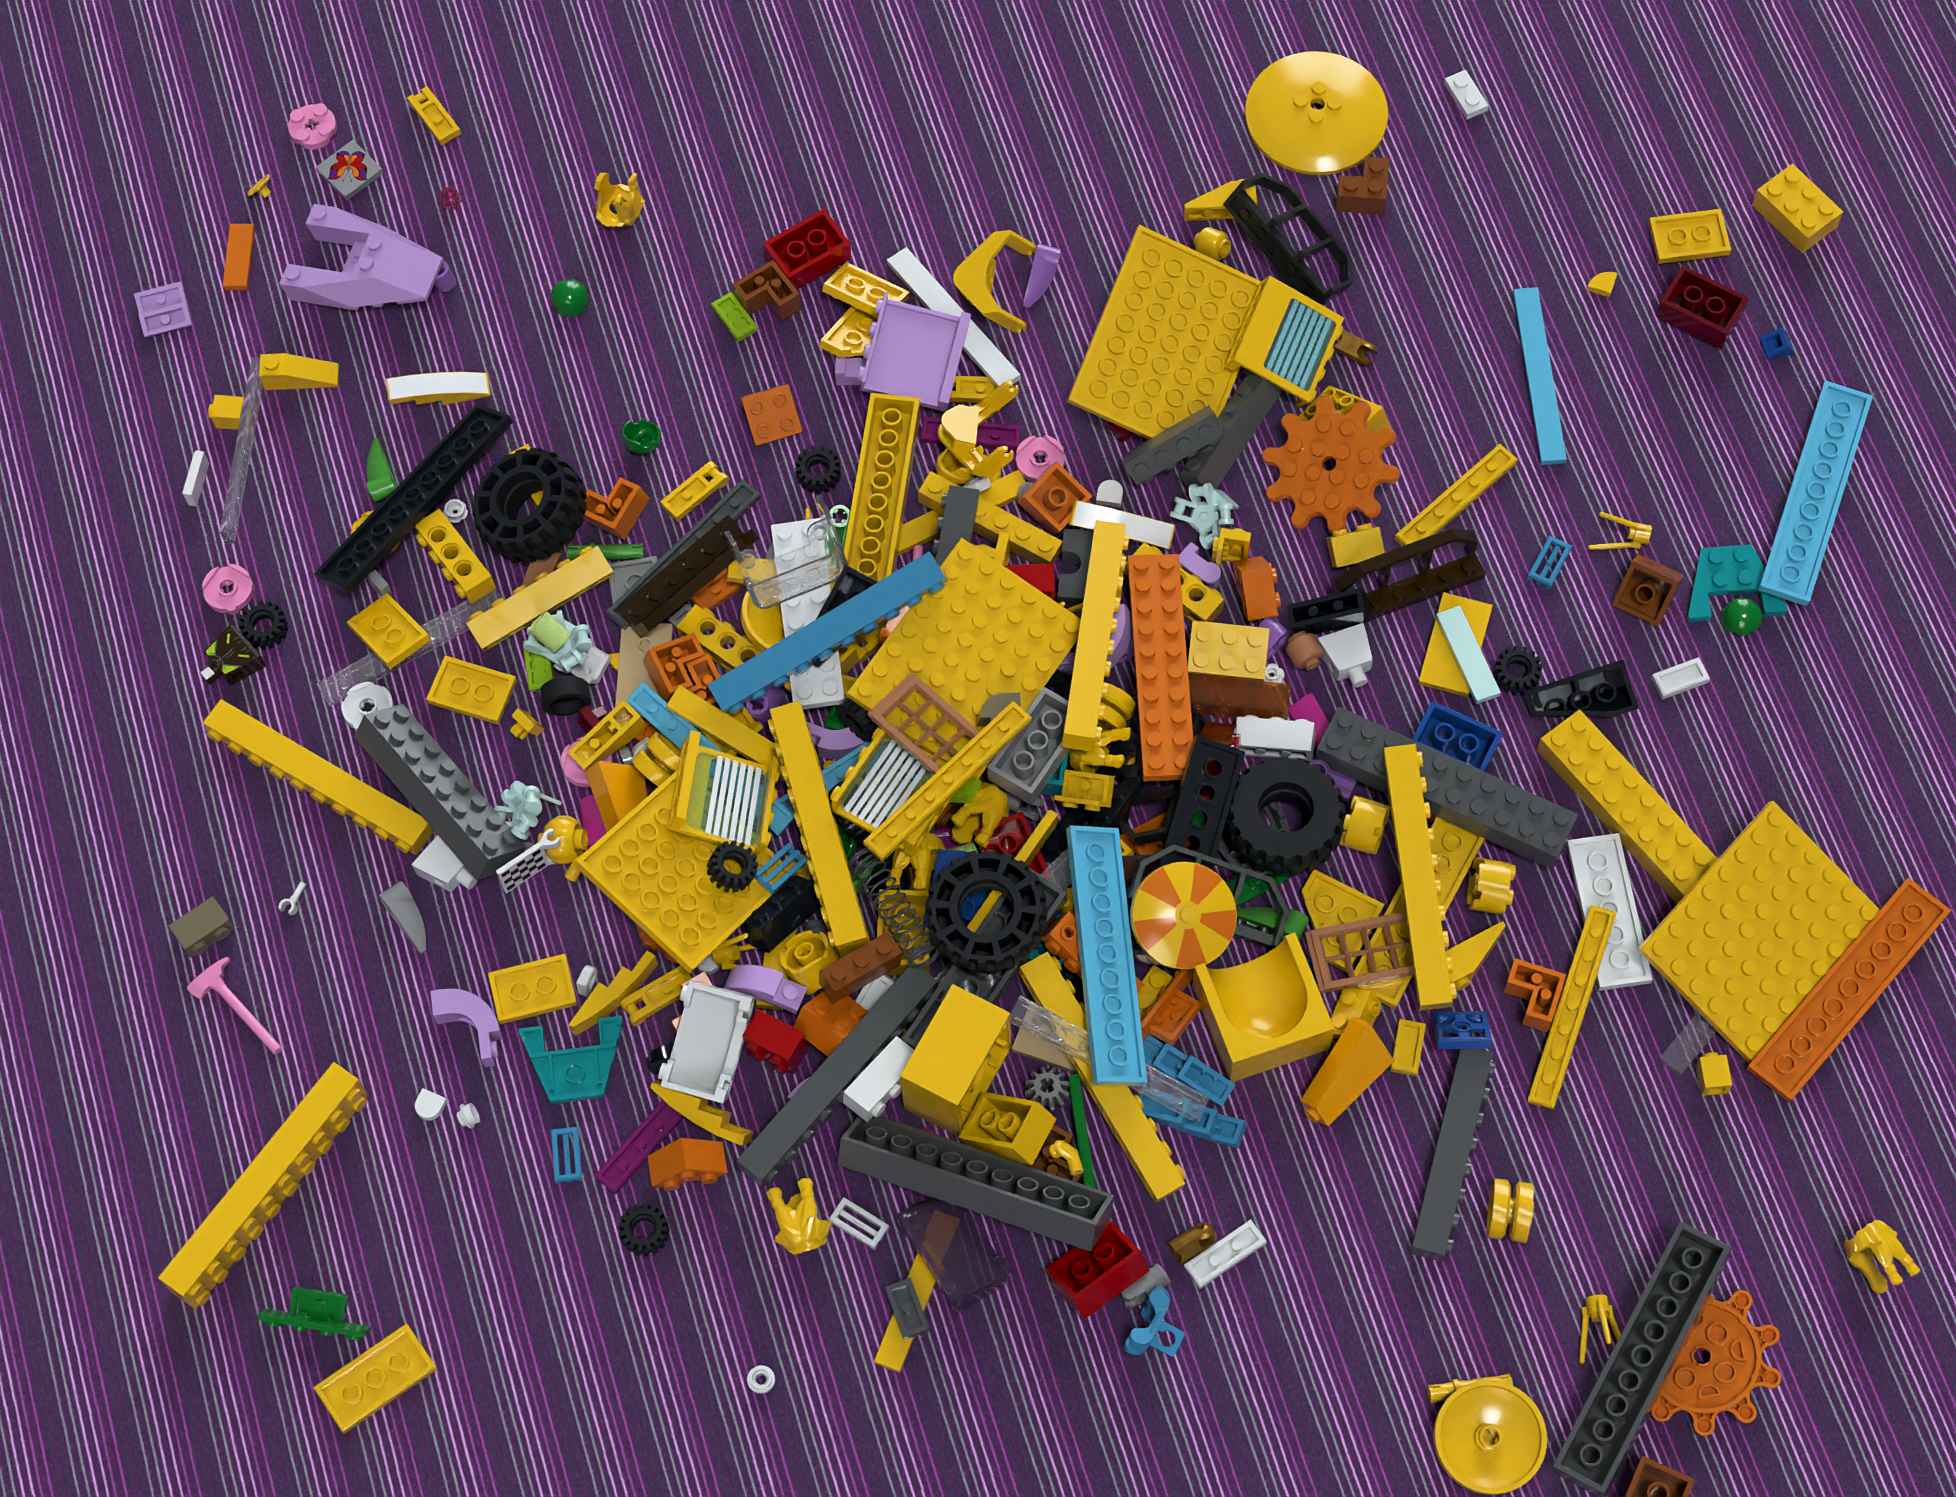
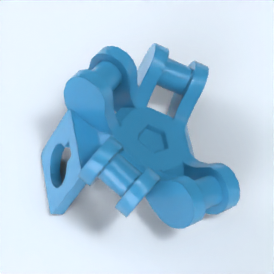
(1153, 1313)

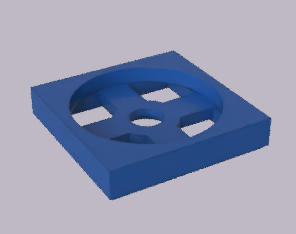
(1472, 1020)

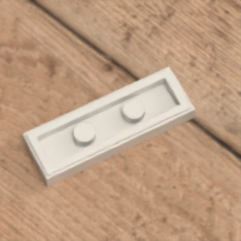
(1225, 1254)

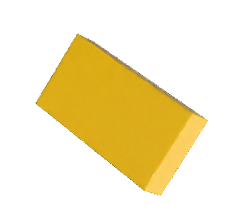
(1408, 1047)

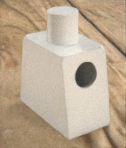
(1348, 654)
(442, 867)

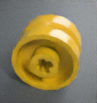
(1118, 709)
(660, 761)
(1514, 1211)

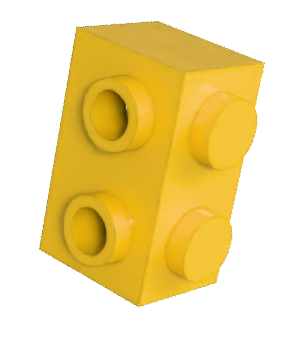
(1354, 546)

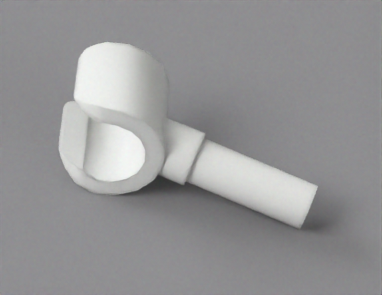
(293, 899)

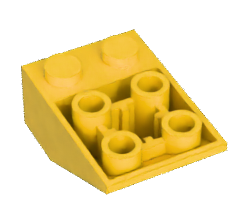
(1344, 403)

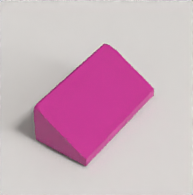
(1309, 709)
(592, 820)

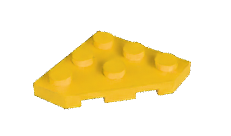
(849, 334)
(1335, 904)

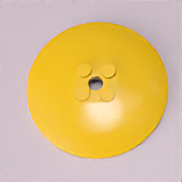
(1309, 138)

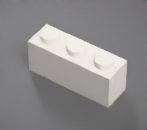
(1276, 737)
(878, 1081)

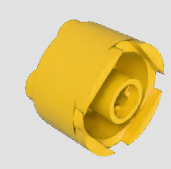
(1365, 825)
(1490, 886)
(805, 958)

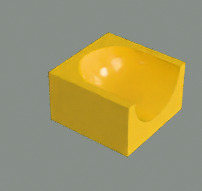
(1264, 1011)
(956, 1059)

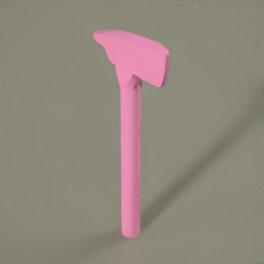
(212, 979)

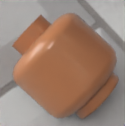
(1304, 650)

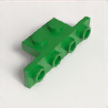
(316, 1311)

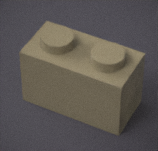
(202, 927)

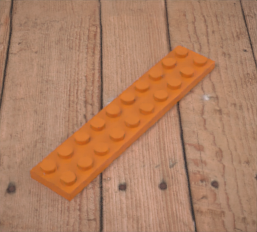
(1160, 665)
(1848, 990)

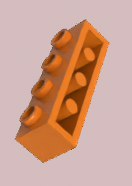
(1062, 940)

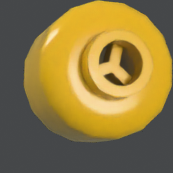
(1212, 243)

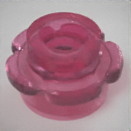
(449, 193)

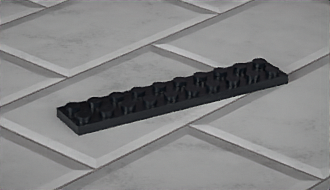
(413, 498)

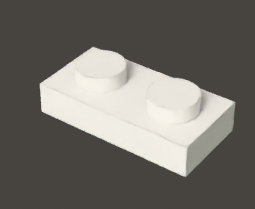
(1466, 94)

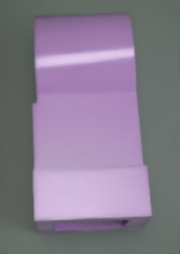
(847, 370)
(1194, 564)

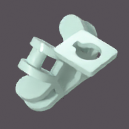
(1206, 515)
(569, 653)
(522, 812)

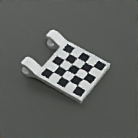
(527, 863)

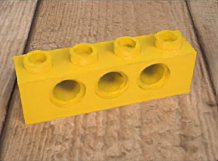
(436, 528)
(1191, 586)
(703, 619)

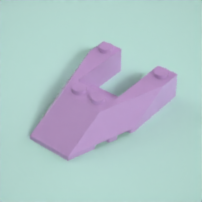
(377, 271)

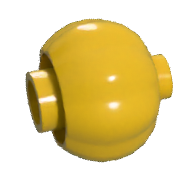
(573, 839)

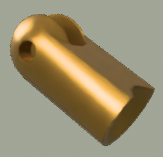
(1355, 348)
(1192, 1242)

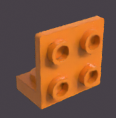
(771, 414)

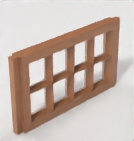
(896, 697)
(1320, 961)

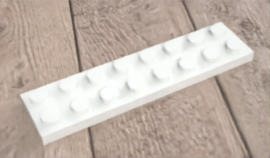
(817, 685)

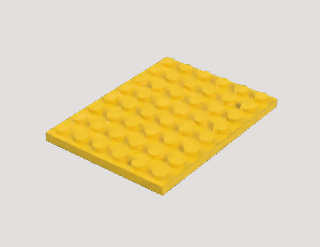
(1163, 337)
(968, 643)
(1759, 931)

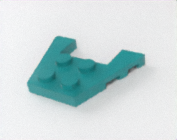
(1729, 572)
(574, 1072)

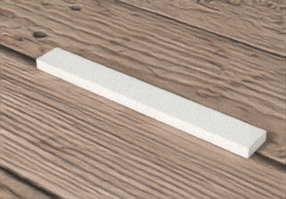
(935, 298)

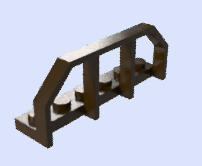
(679, 572)
(1422, 585)

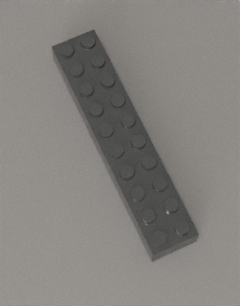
(1454, 789)
(977, 1180)
(1642, 1360)

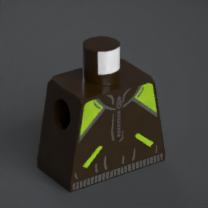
(231, 658)

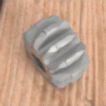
(1059, 1088)

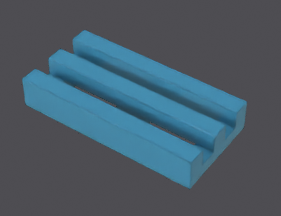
(1541, 578)
(794, 855)
(568, 1177)

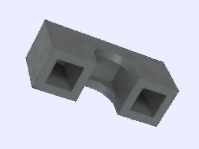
(1075, 550)

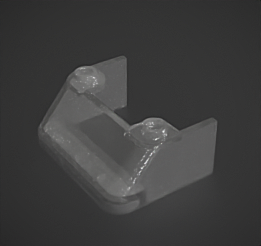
(795, 571)

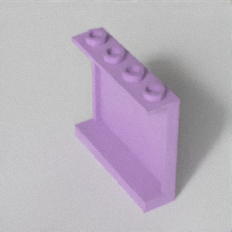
(913, 353)

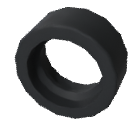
(564, 695)

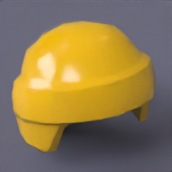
(952, 469)

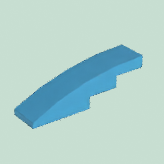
(1187, 1070)
(1211, 1127)

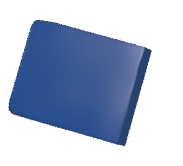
(1777, 344)

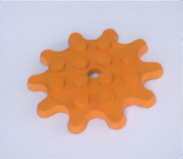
(1356, 471)
(1732, 1369)

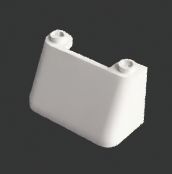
(707, 1041)

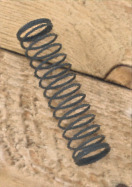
(916, 951)

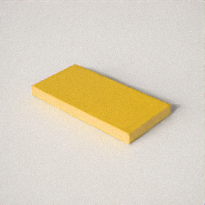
(1440, 667)
(375, 1378)

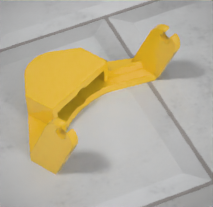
(976, 276)
(960, 426)

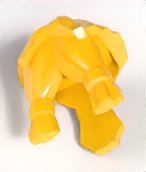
(607, 194)
(1090, 761)
(985, 811)
(922, 861)
(798, 1219)
(1882, 1241)

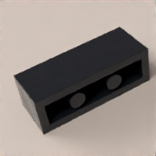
(1329, 612)
(782, 913)

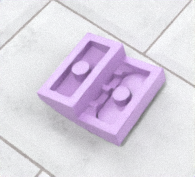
(163, 309)

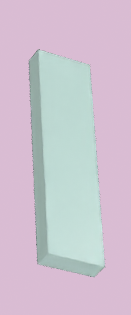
(1468, 655)

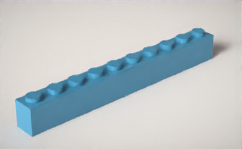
(827, 633)

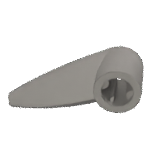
(405, 913)

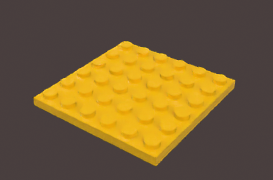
(665, 883)

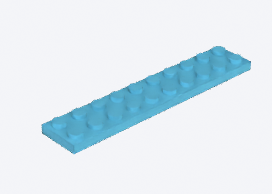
(1815, 493)
(1106, 956)

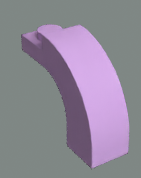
(1121, 641)
(834, 743)
(766, 986)
(463, 1006)

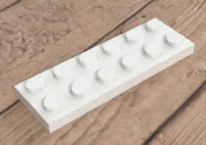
(1604, 882)

